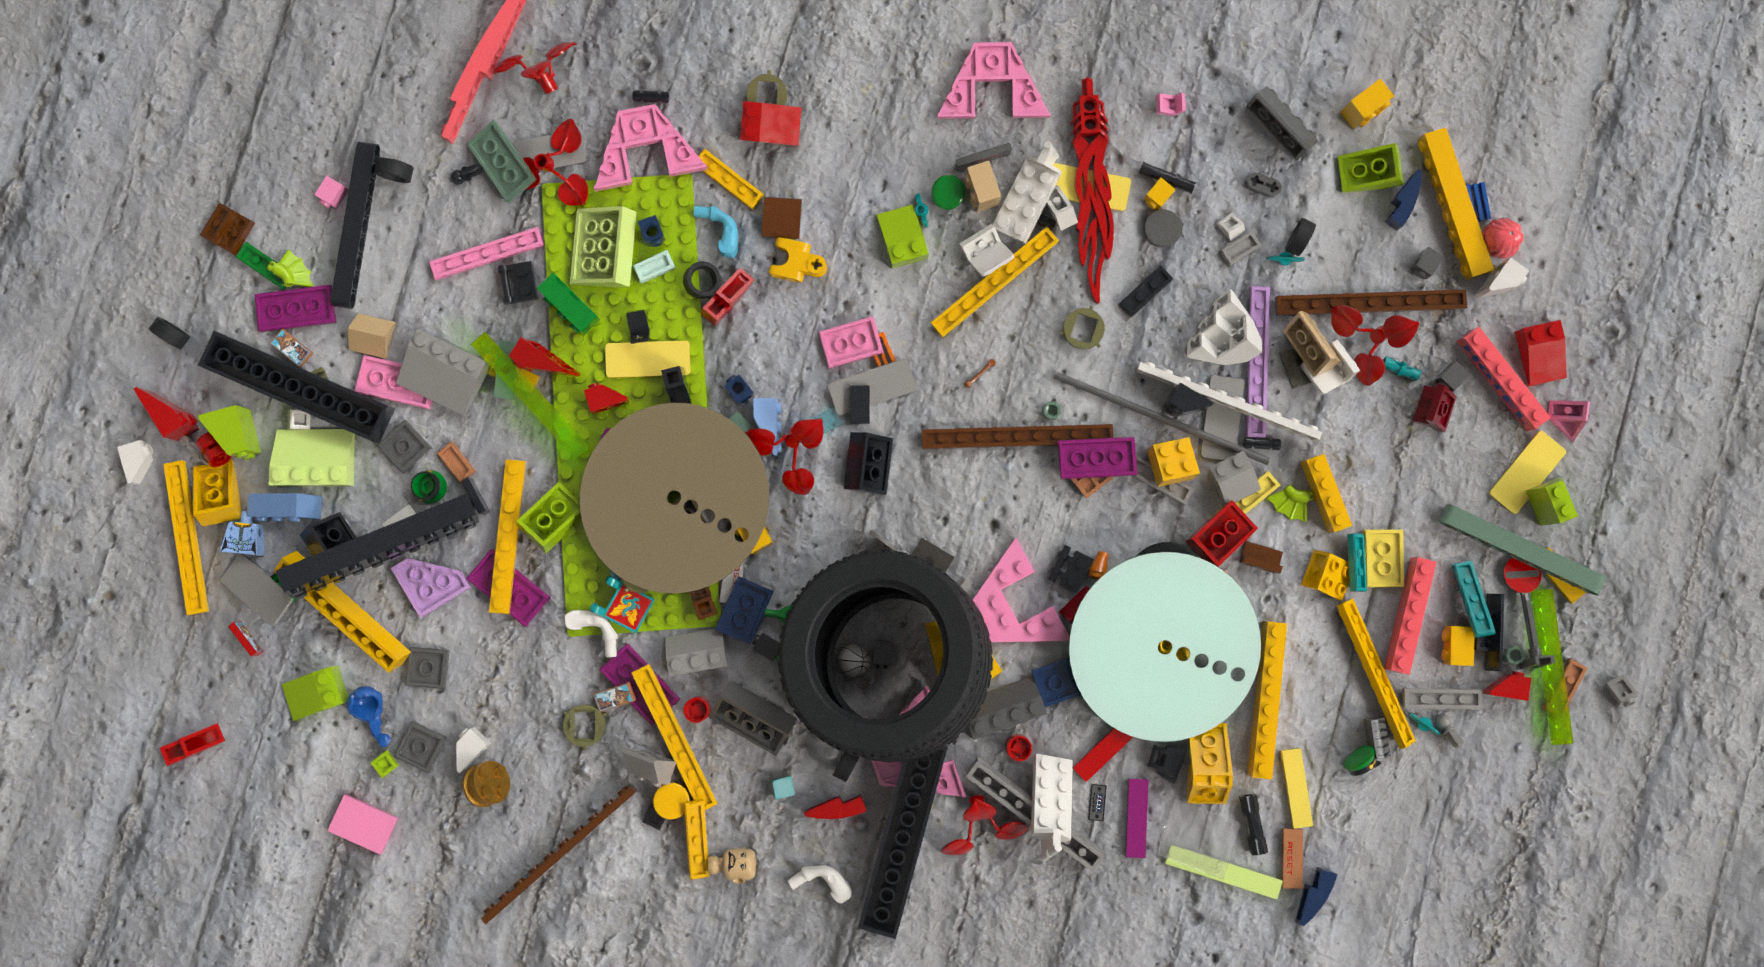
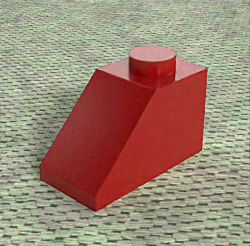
(603, 398)
(1510, 686)

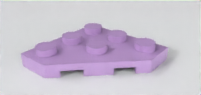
(429, 584)

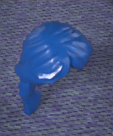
(366, 705)

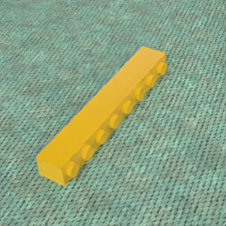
(1455, 204)
(354, 622)
(1267, 700)

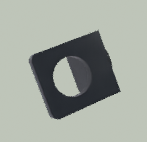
(638, 326)

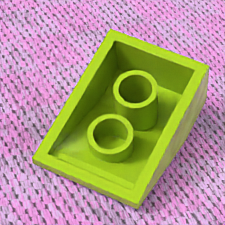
(1371, 169)
(902, 236)
(550, 517)
(315, 692)

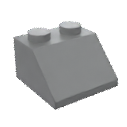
(1234, 478)
(649, 766)

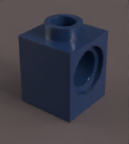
(648, 224)
(741, 397)

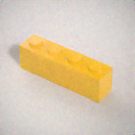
(1326, 493)

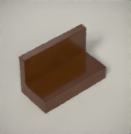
(1261, 557)

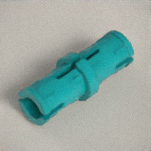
(1401, 368)

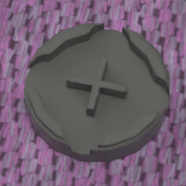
(1163, 228)

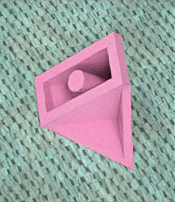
(1569, 416)

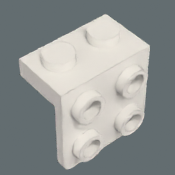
(986, 251)
(1339, 375)

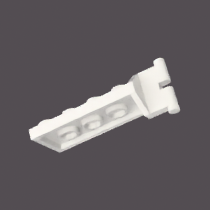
(1028, 195)
(1051, 803)

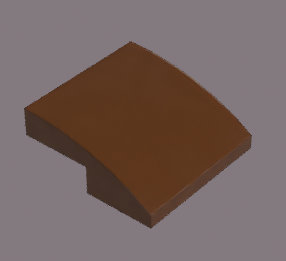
(781, 217)
(227, 229)

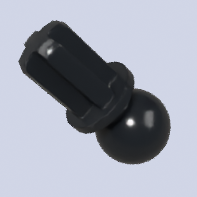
(466, 173)

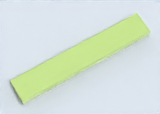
(1241, 878)

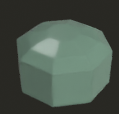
(1051, 410)
(1513, 655)

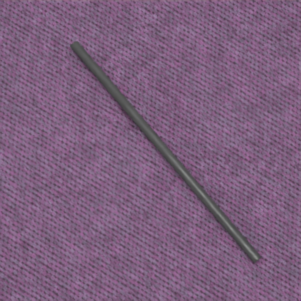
(1161, 418)

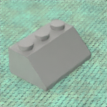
(696, 652)

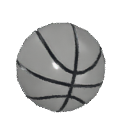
(854, 660)

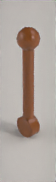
(991, 363)

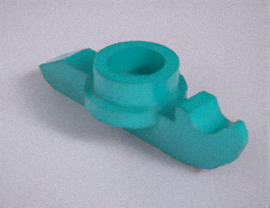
(921, 210)
(1285, 258)
(1424, 724)

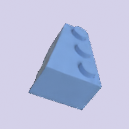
(284, 505)

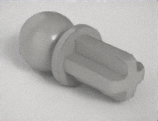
(1444, 723)

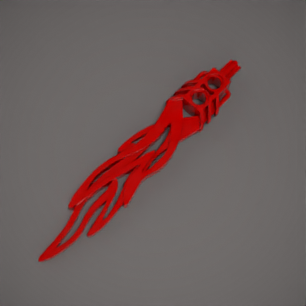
(1102, 194)

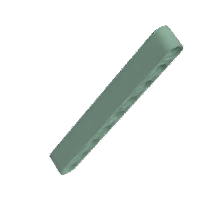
(1522, 549)

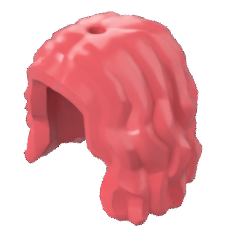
(1498, 238)

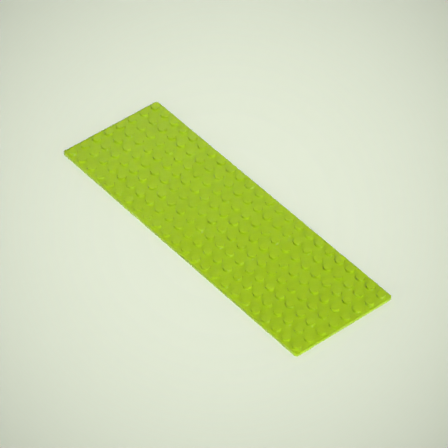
(670, 317)

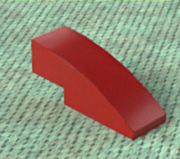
(727, 296)
(192, 744)
(837, 809)

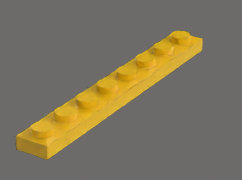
(994, 282)
(186, 537)
(507, 537)
(1376, 673)
(674, 736)

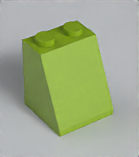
(233, 431)
(1552, 502)

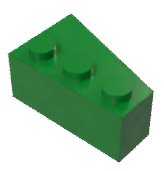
(568, 304)

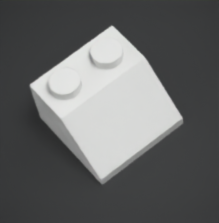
(1505, 277)

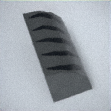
(1377, 736)

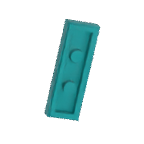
(1357, 563)

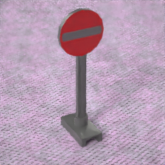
(1523, 580)

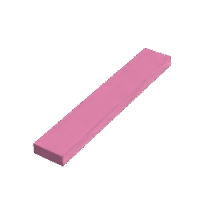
(486, 253)

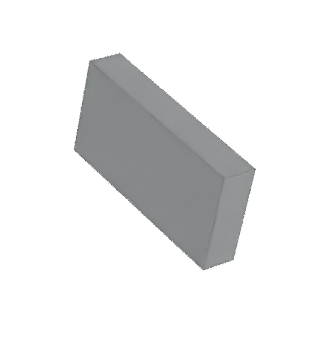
(1240, 248)

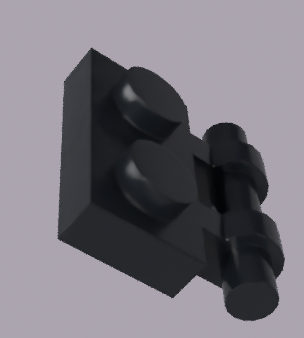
(1076, 571)

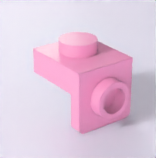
(1170, 104)

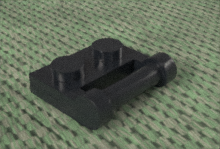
(524, 282)

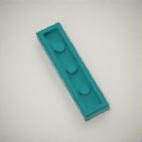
(1473, 599)

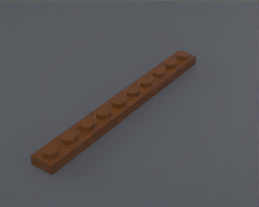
(1373, 302)
(1011, 436)
(551, 858)

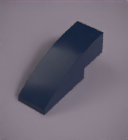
(1405, 201)
(1315, 895)

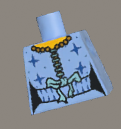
(244, 537)

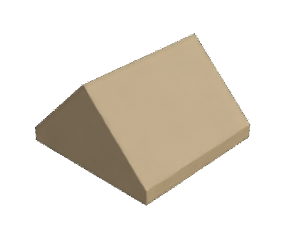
(370, 335)

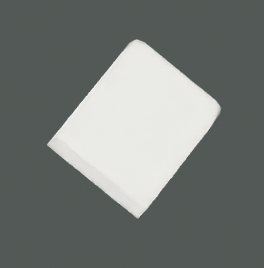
(1231, 227)
(298, 420)

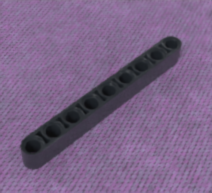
(355, 225)

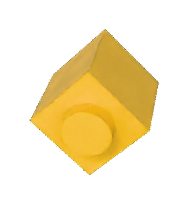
(1159, 194)

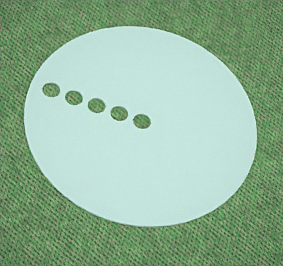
(1119, 636)

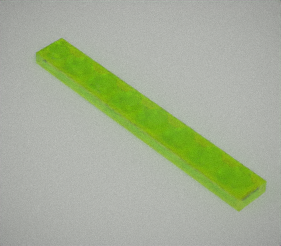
(530, 395)
(1552, 674)

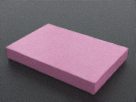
(851, 342)
(363, 824)

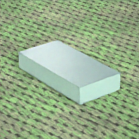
(654, 266)

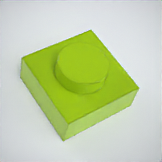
(384, 764)

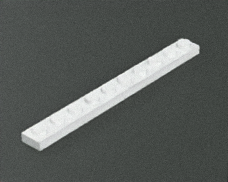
(1237, 403)

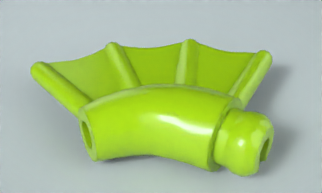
(291, 270)
(1292, 502)

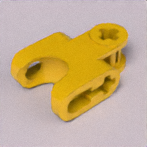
(799, 262)

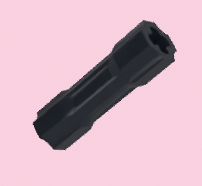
(1256, 837)

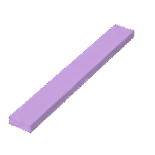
(1258, 367)

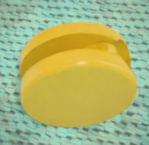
(669, 800)

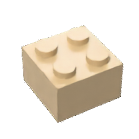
(982, 186)

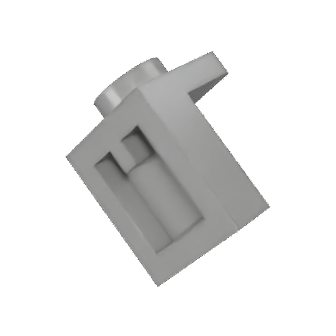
(1622, 691)

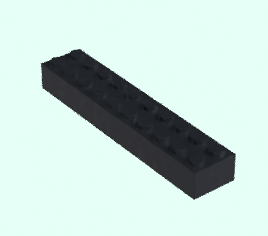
(296, 387)
(377, 547)
(901, 844)

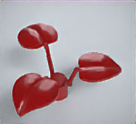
(537, 71)
(568, 139)
(1396, 329)
(804, 431)
(977, 811)

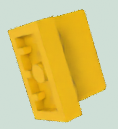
(1327, 574)

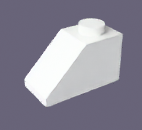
(1061, 209)
(136, 460)
(469, 748)

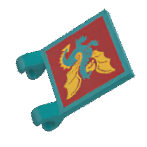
(624, 608)

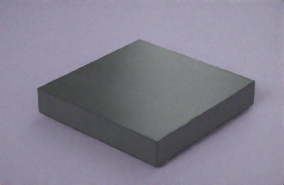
(404, 446)
(427, 667)
(420, 747)

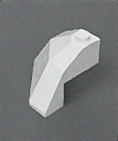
(1226, 334)

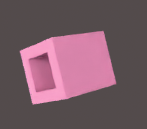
(331, 192)

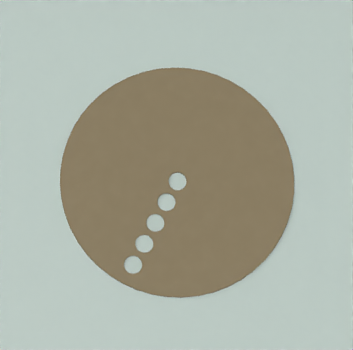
(628, 505)

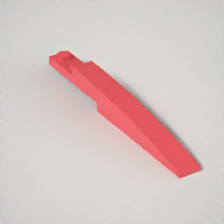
(481, 65)

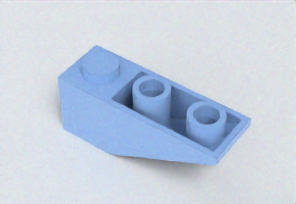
(766, 416)

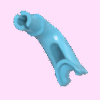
(729, 243)

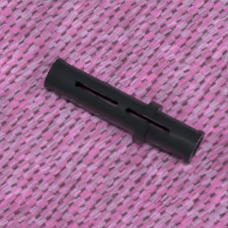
(1174, 180)

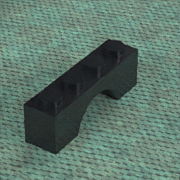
(676, 385)

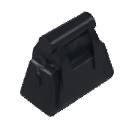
(1170, 762)

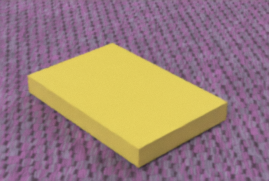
(1384, 558)

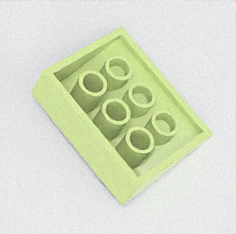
(603, 247)
(312, 458)

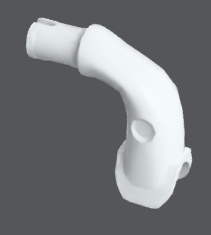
(581, 618)
(839, 887)

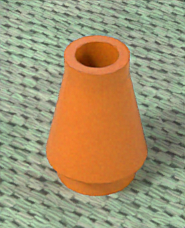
(1099, 565)

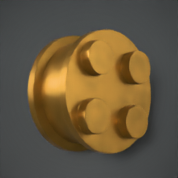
(486, 784)

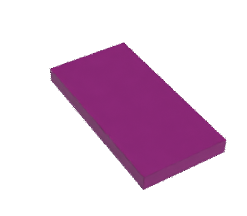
(294, 308)
(1097, 458)
(526, 596)
(619, 671)

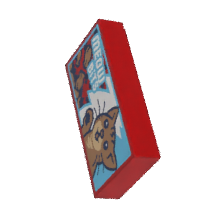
(245, 638)

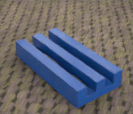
(1484, 200)

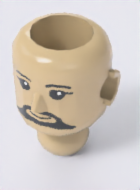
(737, 865)

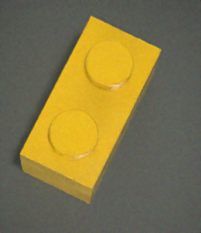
(1458, 646)

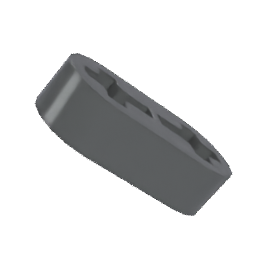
(1265, 181)

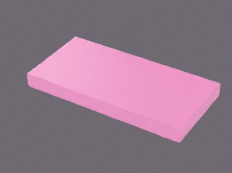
(379, 378)

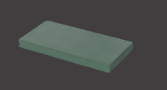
(501, 161)

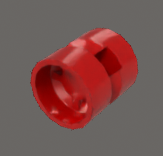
(212, 450)
(697, 709)
(1018, 747)

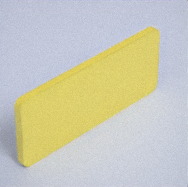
(1119, 186)
(646, 358)
(1527, 471)

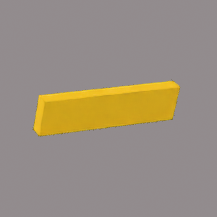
(730, 180)
(696, 839)

